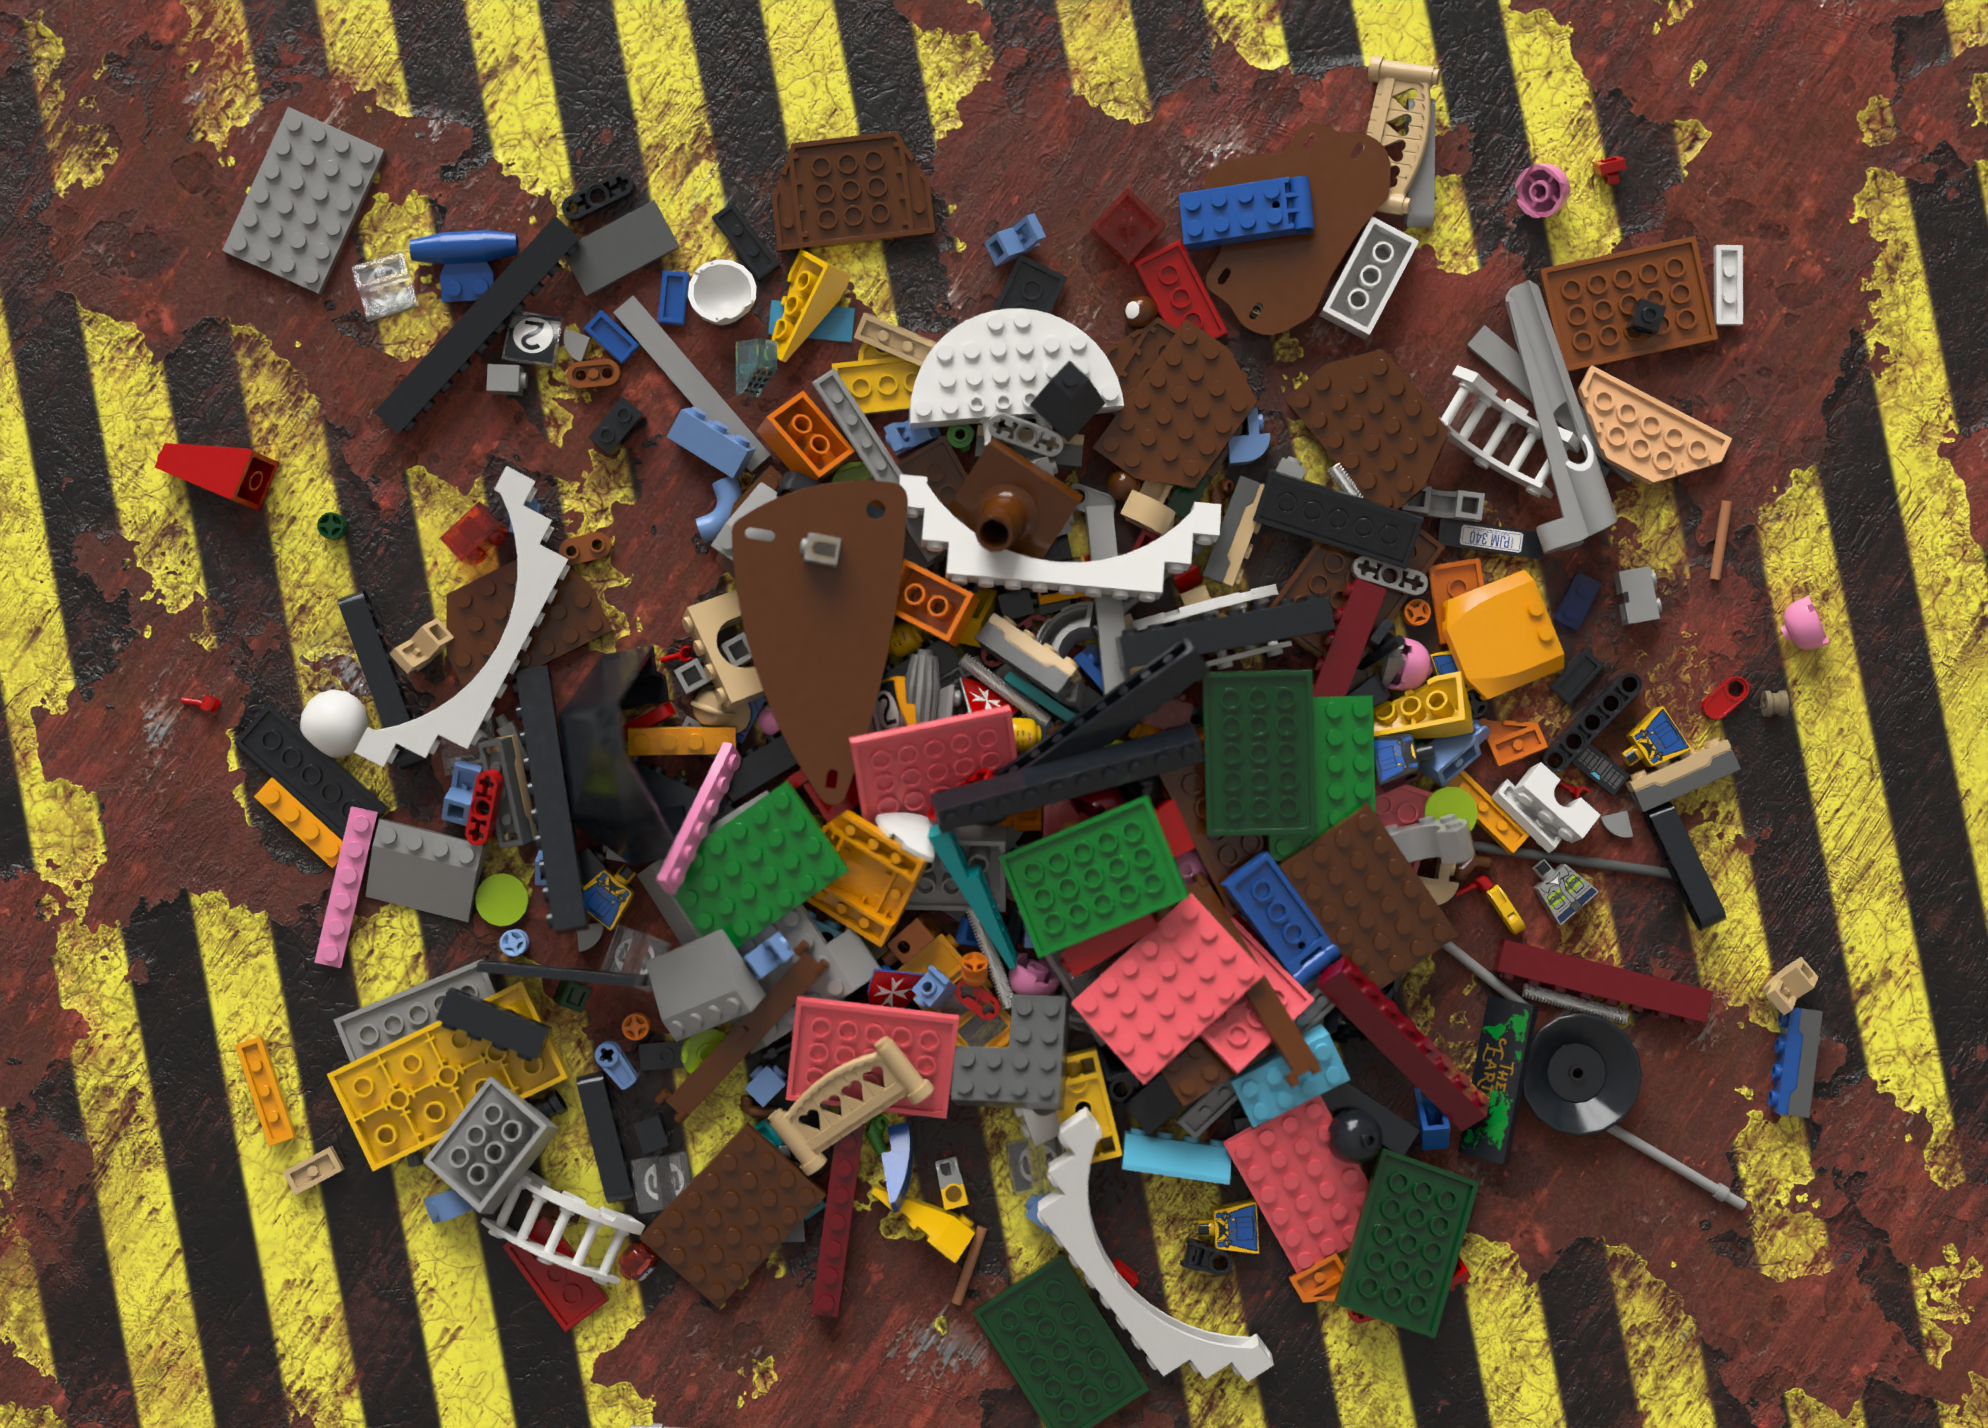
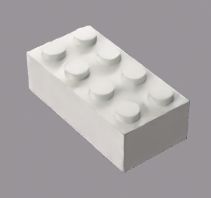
(1368, 278)

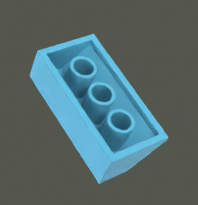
(1175, 1156)

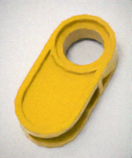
(1505, 910)

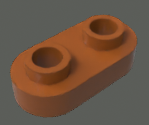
(594, 374)
(585, 549)

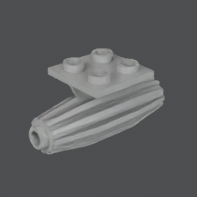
(925, 689)

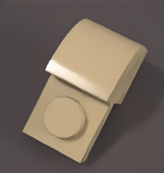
(1148, 513)
(422, 647)
(1440, 886)
(1790, 985)

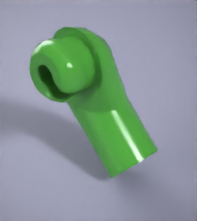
(875, 1132)

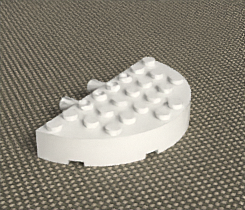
(1001, 366)

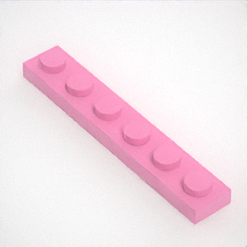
(699, 817)
(346, 887)

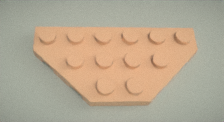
(1644, 433)

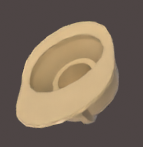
(712, 713)

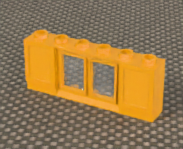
(971, 1028)

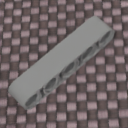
(1423, 187)

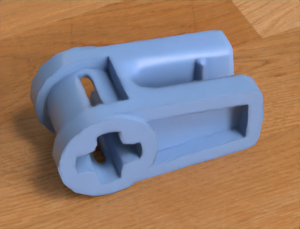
(619, 1067)

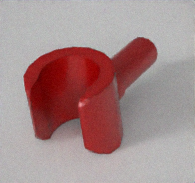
(683, 654)
(209, 703)
(1575, 791)
(1482, 882)

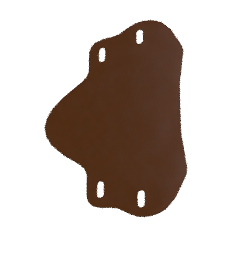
(1294, 270)

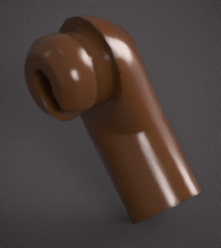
(1221, 492)
(1463, 869)
(754, 1111)

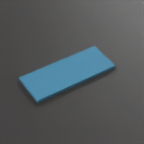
(834, 327)

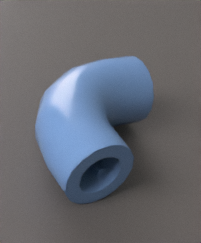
(727, 493)

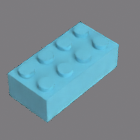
(1267, 1094)

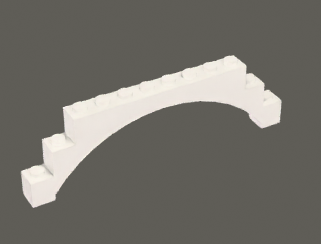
(536, 576)
(1122, 576)
(1158, 1334)

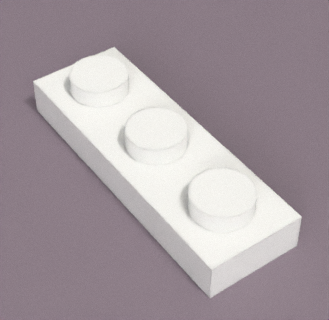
(1728, 285)
(1526, 817)

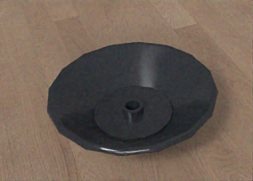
(1607, 1079)

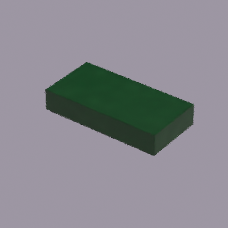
(1184, 498)

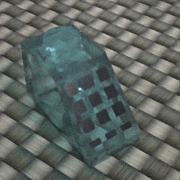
(754, 365)

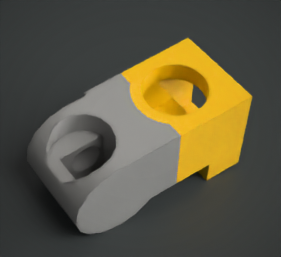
(951, 1183)

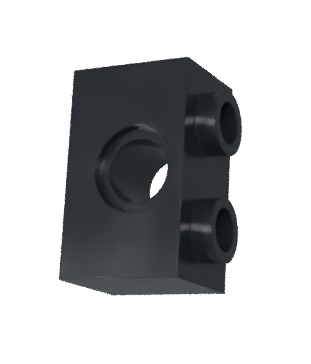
(617, 427)

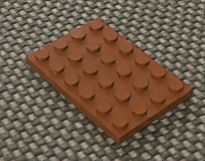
(1595, 296)

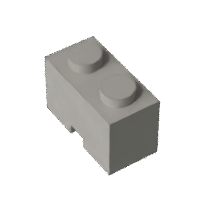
(1638, 595)

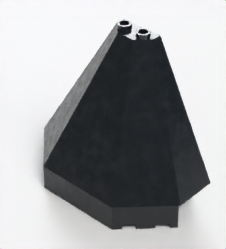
(601, 781)

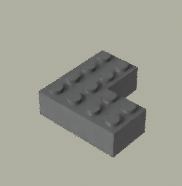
(1026, 1073)

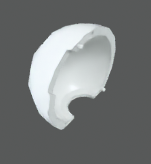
(722, 291)
(334, 722)

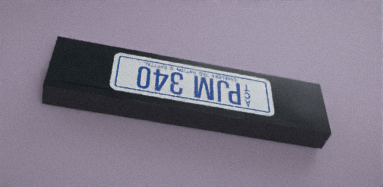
(1489, 539)

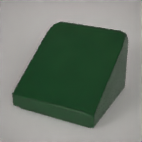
(572, 995)

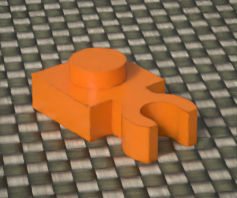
(1025, 821)

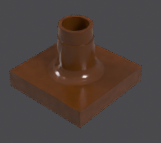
(1017, 494)

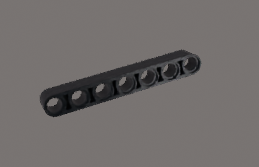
(378, 668)

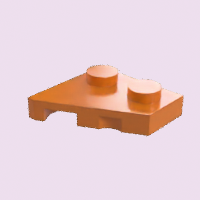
(1513, 740)
(1319, 1280)

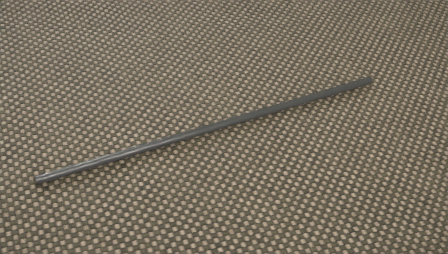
(1576, 860)

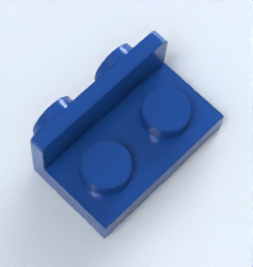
(1089, 663)

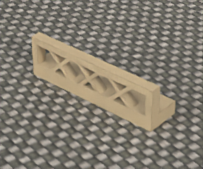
(893, 339)

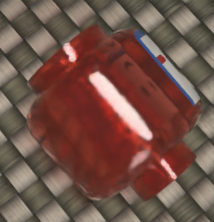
(637, 1261)

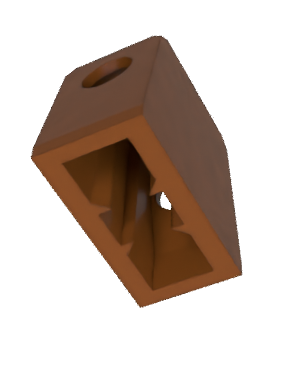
(917, 934)

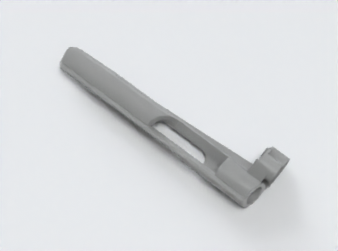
(1579, 487)

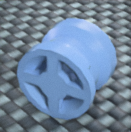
(509, 944)

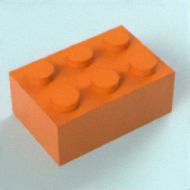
(805, 438)
(934, 603)

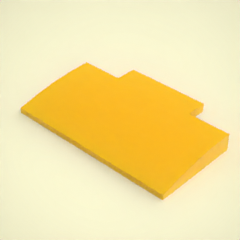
(423, 1082)

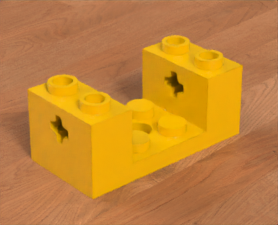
(1087, 1084)

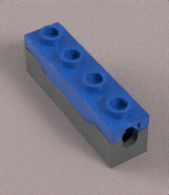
(1795, 1062)

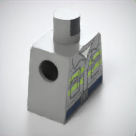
(1561, 890)

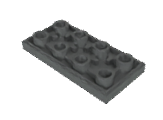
(622, 248)

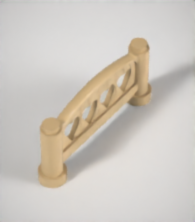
(1393, 80)
(808, 1142)

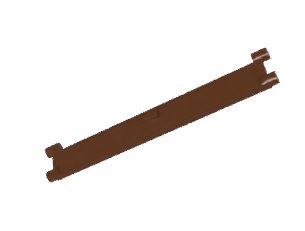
(1263, 996)
(745, 1035)

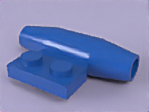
(465, 259)

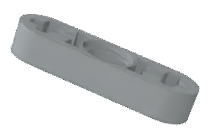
(1004, 434)
(1406, 587)

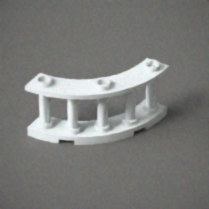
(1511, 412)
(1235, 601)
(569, 1205)

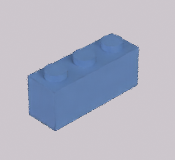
(711, 441)

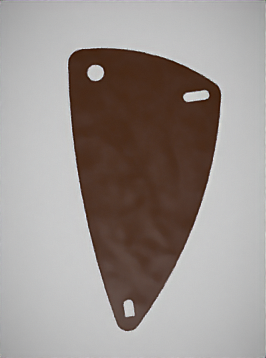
(819, 628)

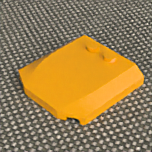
(1502, 635)
(879, 878)

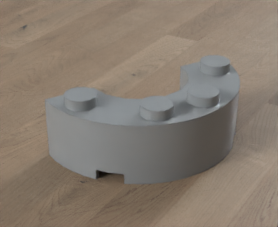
(1062, 633)
(1433, 838)

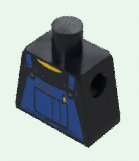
(1399, 760)

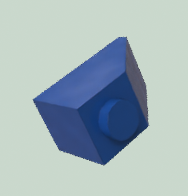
(1431, 1122)

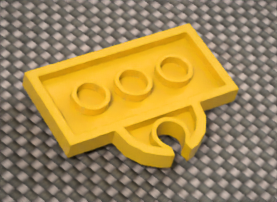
(879, 380)

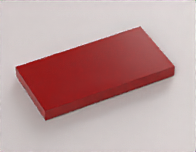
(1178, 289)
(563, 1291)

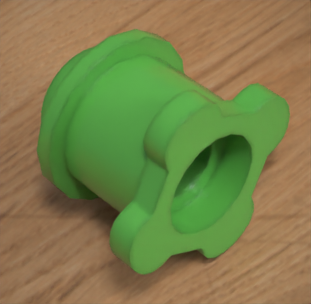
(962, 444)

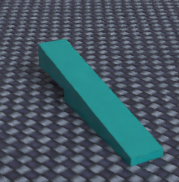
(975, 890)

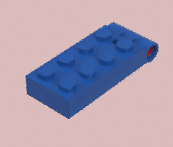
(1246, 212)
(1281, 918)

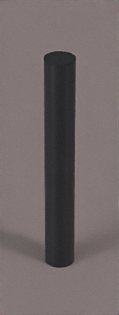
(1381, 652)

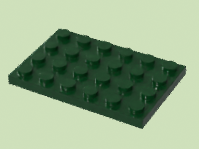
(1259, 753)
(1406, 1243)
(1060, 1347)

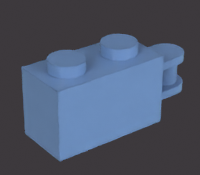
(1455, 754)

